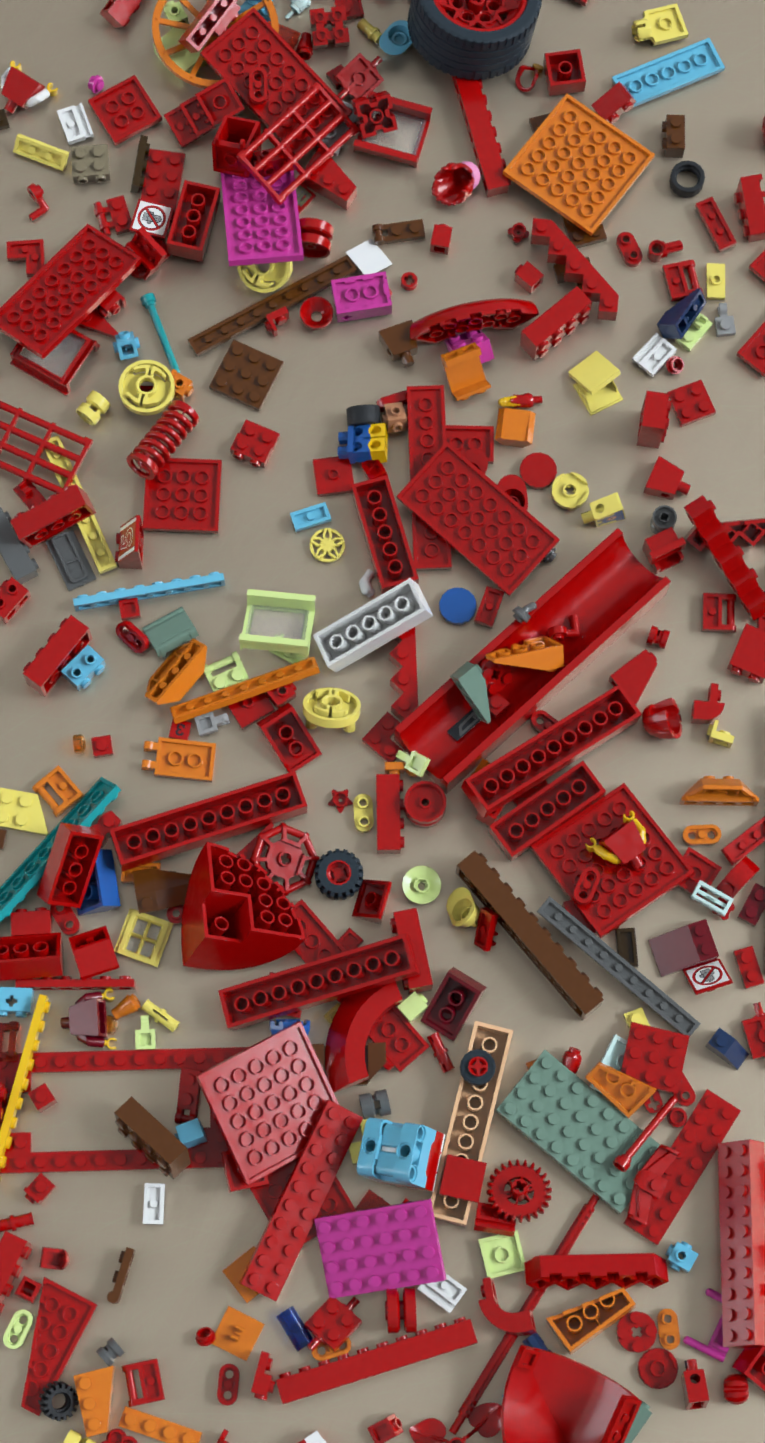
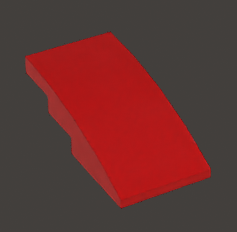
(203, 112)

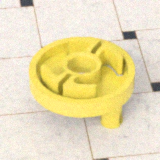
(277, 272)
(161, 393)
(333, 709)

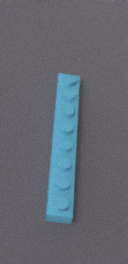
(142, 592)

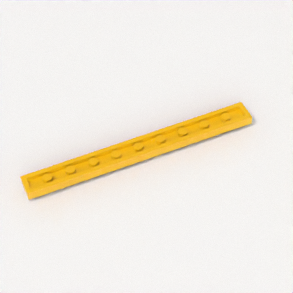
(21, 1082)

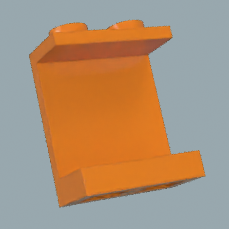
(465, 371)

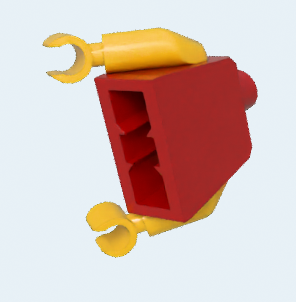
(623, 843)

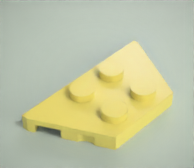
(21, 812)

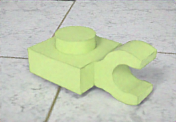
(415, 762)
(145, 1038)

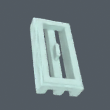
(707, 904)

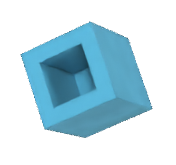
(191, 1133)

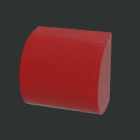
(28, 1290)

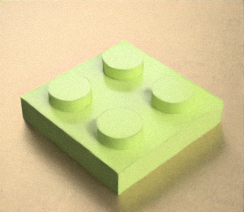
(502, 1255)

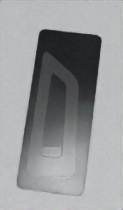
(464, 725)

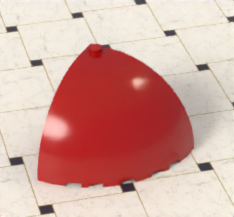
(235, 914)

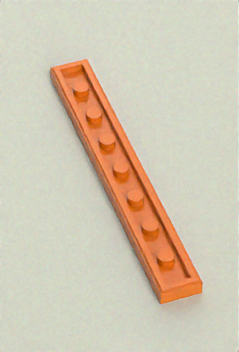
(244, 690)

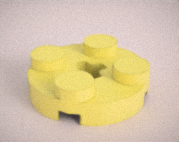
(580, 491)

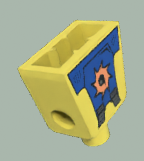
(609, 506)

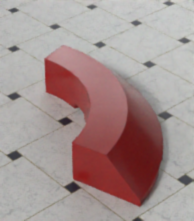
(350, 1031)

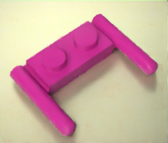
(715, 1346)

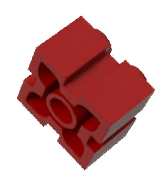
(321, 36)
(383, 119)

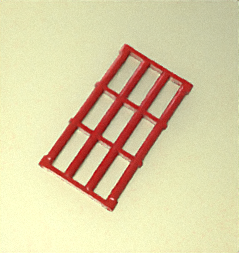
(293, 160)
(43, 444)

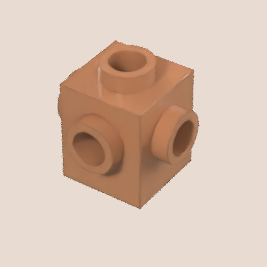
(394, 421)

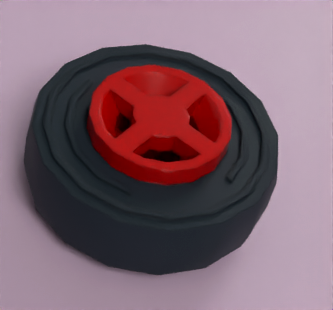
(477, 1059)

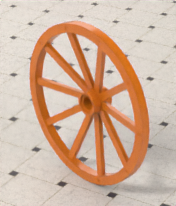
(165, 54)

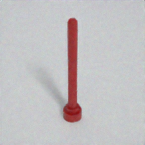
(623, 1162)

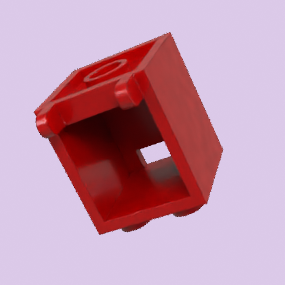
(231, 138)

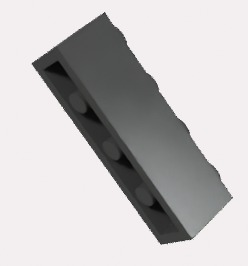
(14, 552)

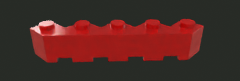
(577, 267)
(748, 530)
(727, 555)
(405, 680)
(596, 1270)

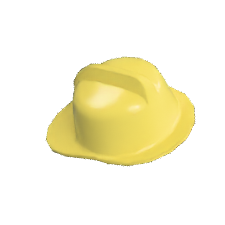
(462, 908)

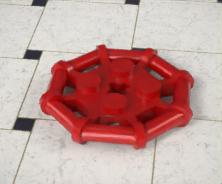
(294, 854)

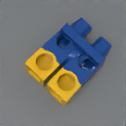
(364, 443)

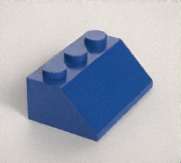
(102, 889)

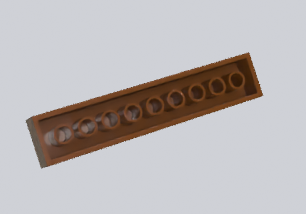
(529, 935)

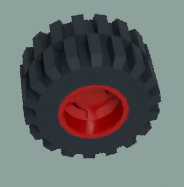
(338, 874)

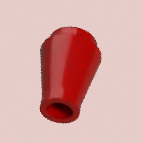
(304, 47)

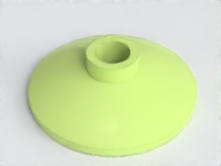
(423, 875)

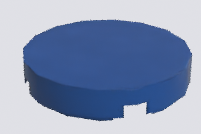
(457, 606)

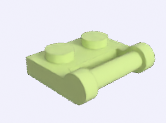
(229, 677)

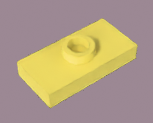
(715, 281)

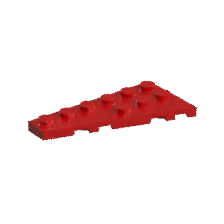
(56, 1334)

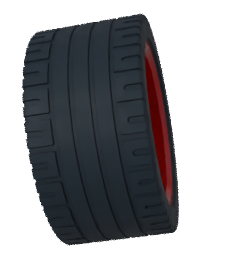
(470, 36)

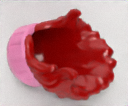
(455, 182)

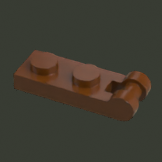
(398, 232)
(120, 1277)

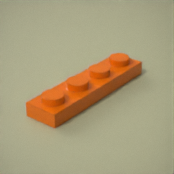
(157, 1427)

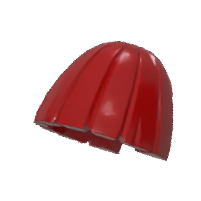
(663, 719)

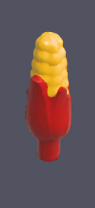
(520, 401)

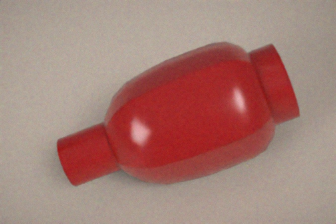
(572, 1059)

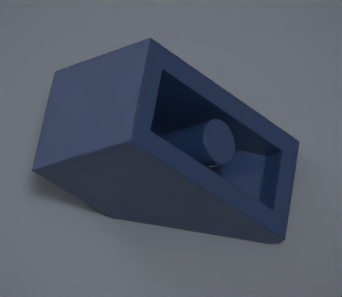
(727, 1048)

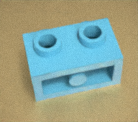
(83, 668)

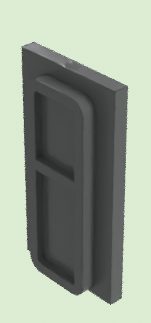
(70, 560)

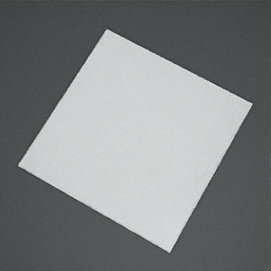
(368, 257)

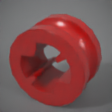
(405, 277)

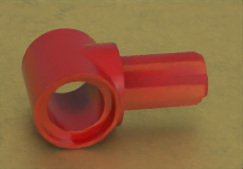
(664, 248)

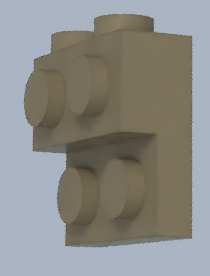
(90, 164)

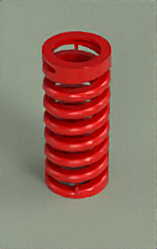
(153, 438)

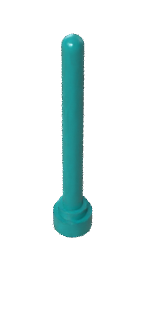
(149, 302)

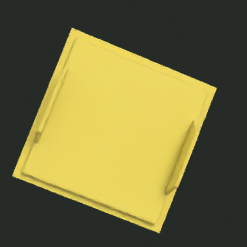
(601, 400)

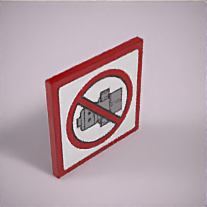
(152, 217)
(707, 976)

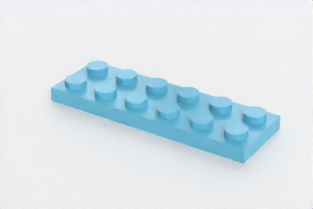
(671, 72)

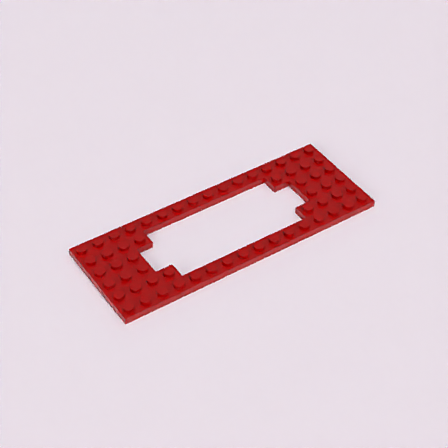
(20, 1155)

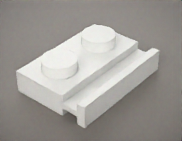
(75, 123)
(654, 354)
(444, 1293)

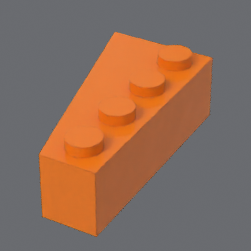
(583, 1323)

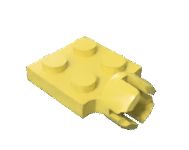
(660, 25)

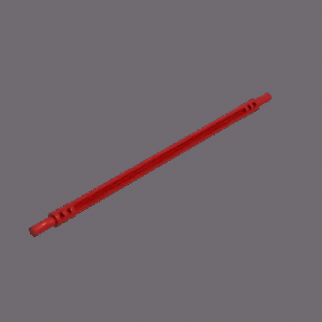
(530, 1304)

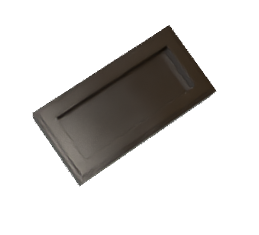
(626, 945)

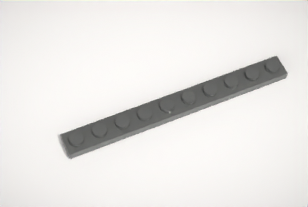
(618, 967)

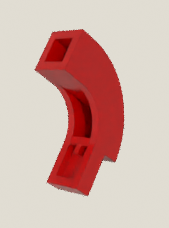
(515, 1324)

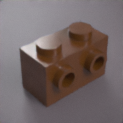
(674, 136)

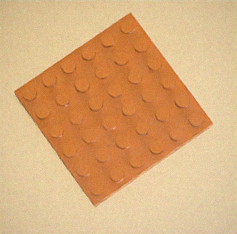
(578, 164)

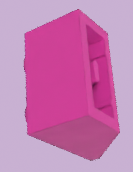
(469, 337)

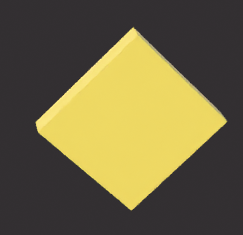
(594, 373)

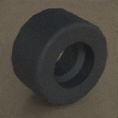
(363, 415)

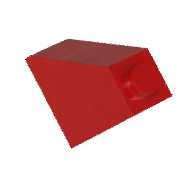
(635, 675)

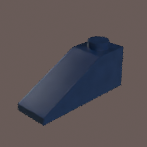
(681, 316)

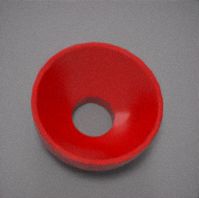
(316, 305)

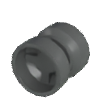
(110, 1351)

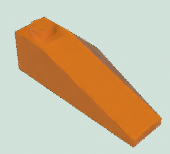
(535, 653)

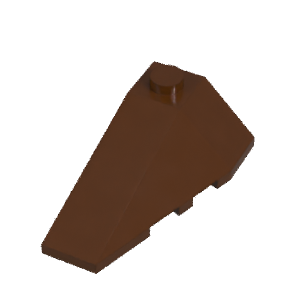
(159, 889)

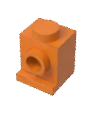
(185, 389)

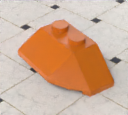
(177, 673)
(719, 793)

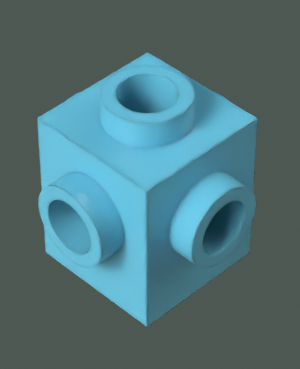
(126, 345)
(688, 1260)

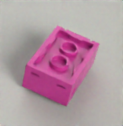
(361, 297)

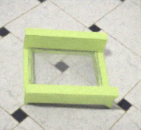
(278, 621)

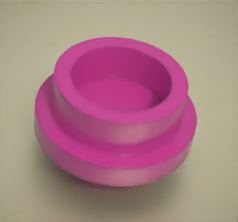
(96, 83)

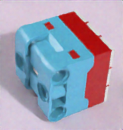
(400, 1154)

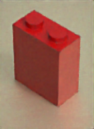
(749, 655)

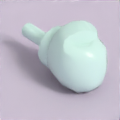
(298, 6)

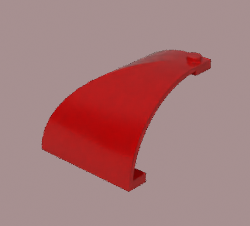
(563, 1402)

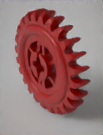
(520, 1173)

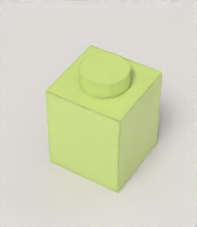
(413, 1006)

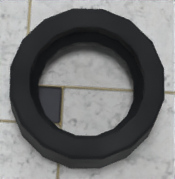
(687, 166)

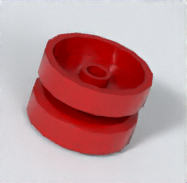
(316, 237)
(422, 793)
(401, 1310)

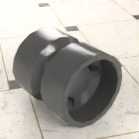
(662, 519)
(367, 1104)

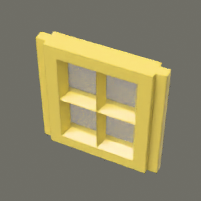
(143, 938)

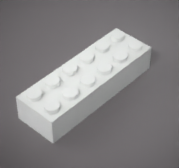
(373, 625)

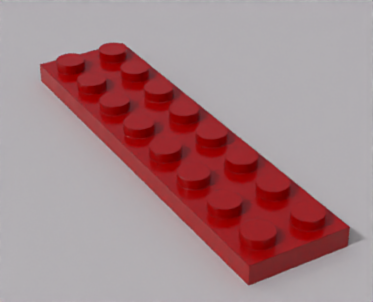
(696, 1146)

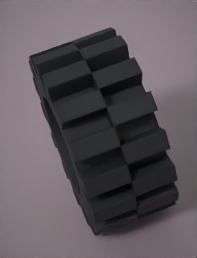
(66, 1409)

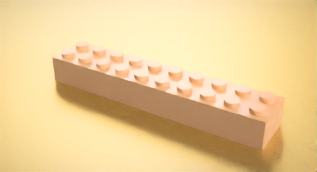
(471, 1118)

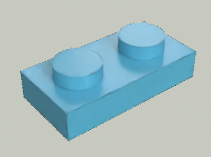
(310, 517)

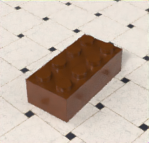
(152, 1138)

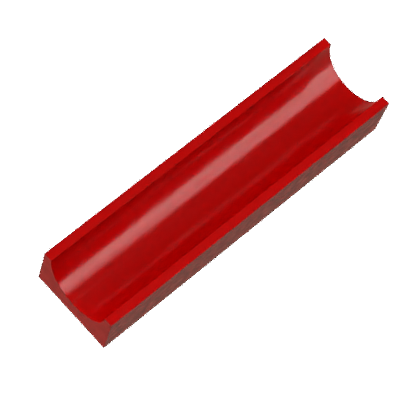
(607, 594)

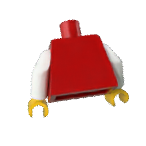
(23, 89)

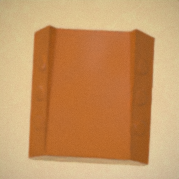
(515, 427)

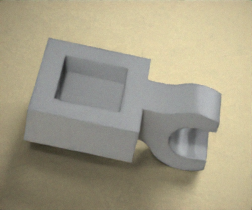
(724, 324)
(208, 723)

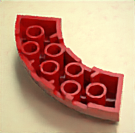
(472, 316)

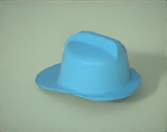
(395, 38)

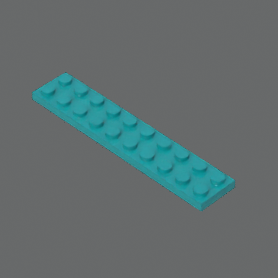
(32, 869)

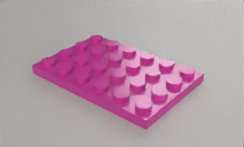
(380, 1248)

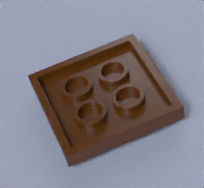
(246, 375)

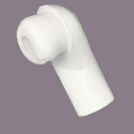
(365, 585)

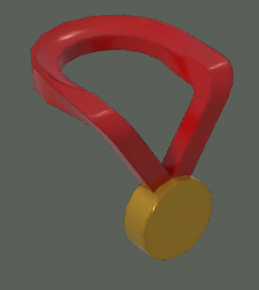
(536, 68)

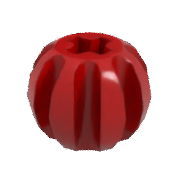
(736, 1389)

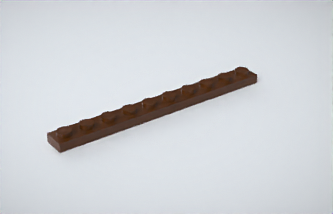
(257, 312)

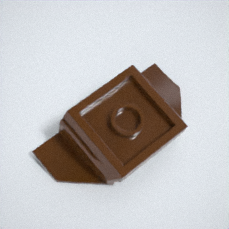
(374, 1058)

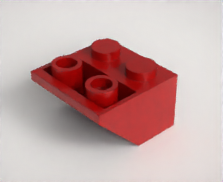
(93, 952)

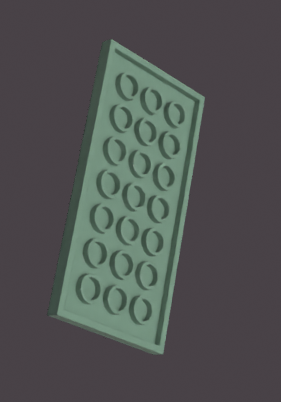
(576, 1129)

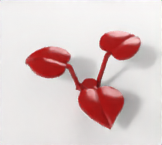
(484, 1417)

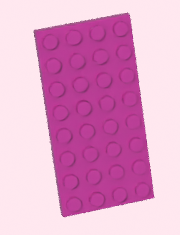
(256, 225)

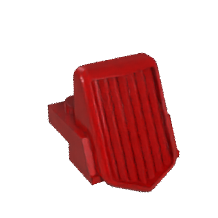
(151, 250)

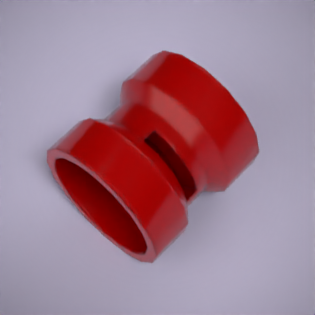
(658, 637)

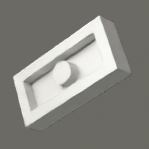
(154, 1203)

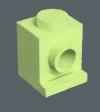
(175, 12)

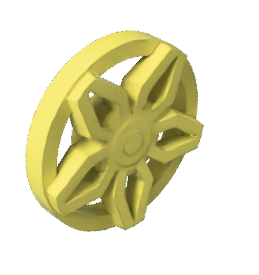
(327, 545)

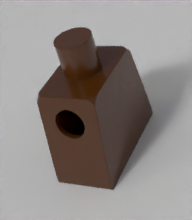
(398, 343)

